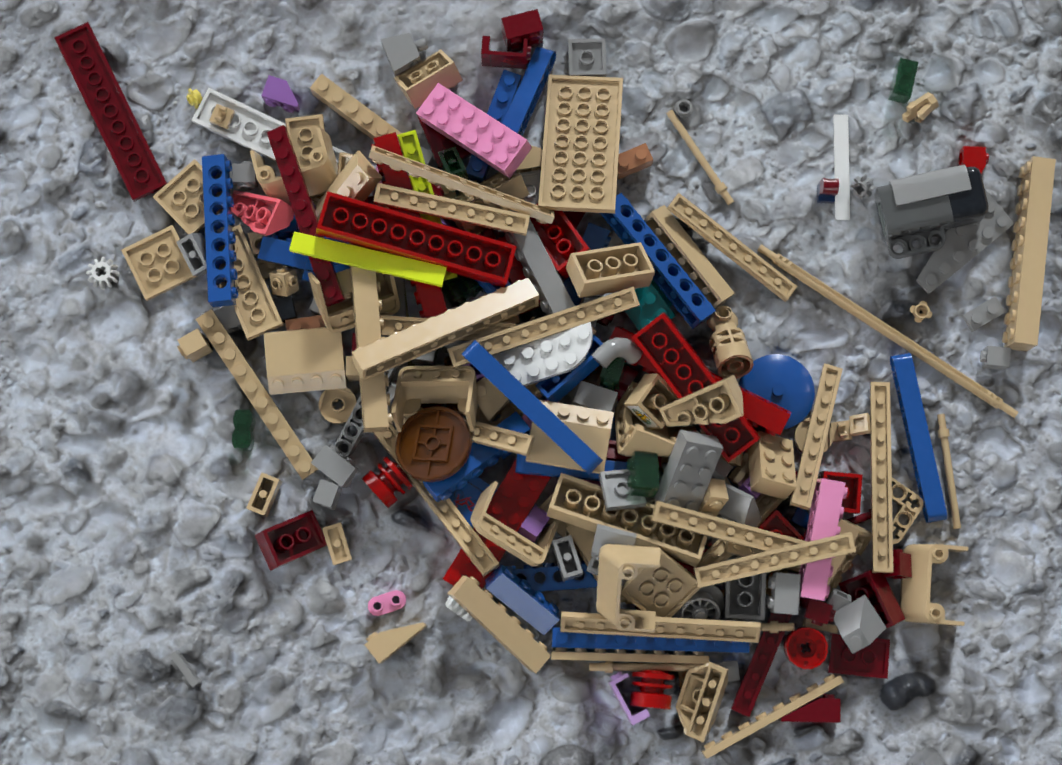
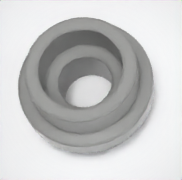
(683, 103)

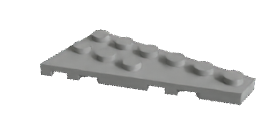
(962, 245)

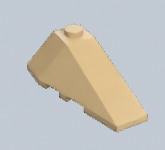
(712, 404)
(844, 562)

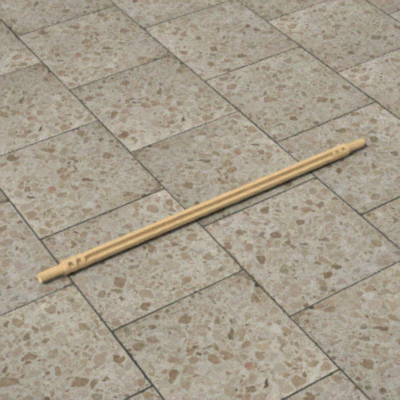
(888, 331)

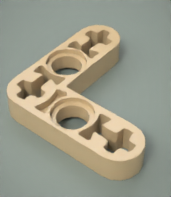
(905, 509)

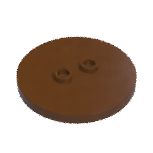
(433, 444)

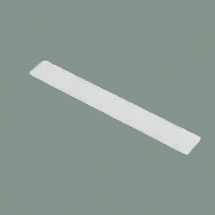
(841, 166)

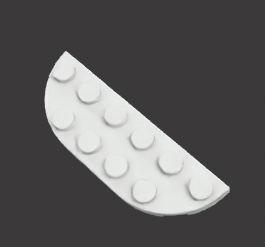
(548, 355)

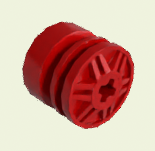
(387, 482)
(817, 645)
(651, 689)

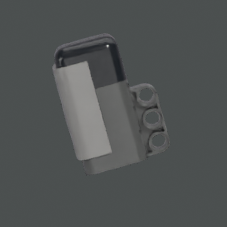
(927, 205)

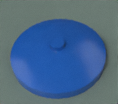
(782, 383)

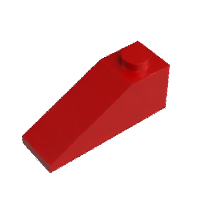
(974, 157)

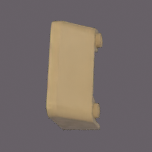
(317, 176)
(341, 315)
(434, 386)
(507, 538)
(620, 564)
(916, 590)

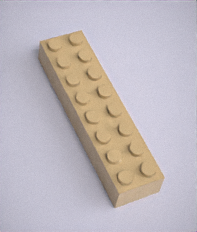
(584, 506)

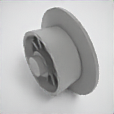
(704, 604)

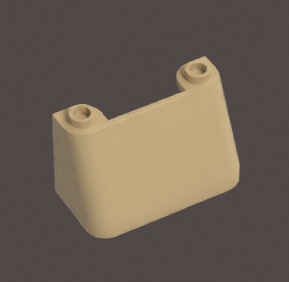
(635, 435)

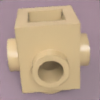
(284, 281)

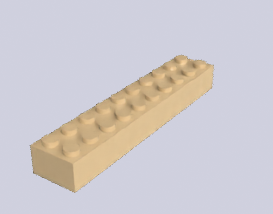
(1029, 254)

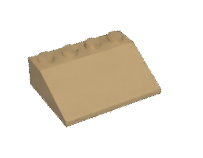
(304, 360)
(588, 424)

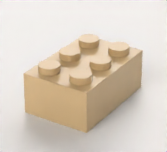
(772, 466)

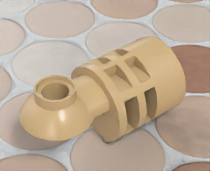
(729, 344)

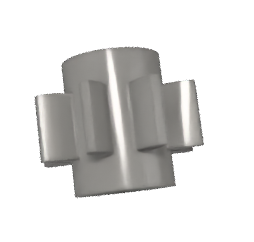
(863, 186)

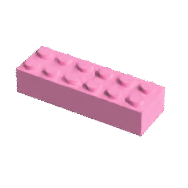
(474, 130)
(822, 523)

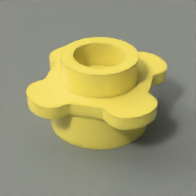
(194, 97)

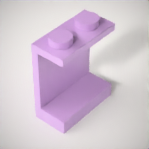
(632, 718)

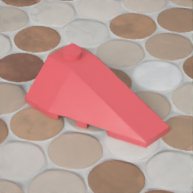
(262, 213)

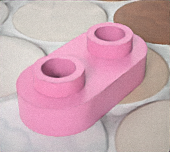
(386, 602)

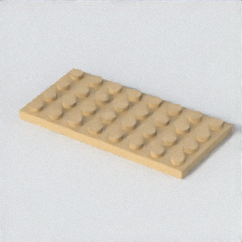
(581, 144)

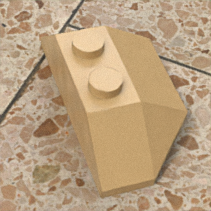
(701, 699)

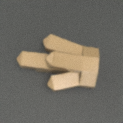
(920, 108)

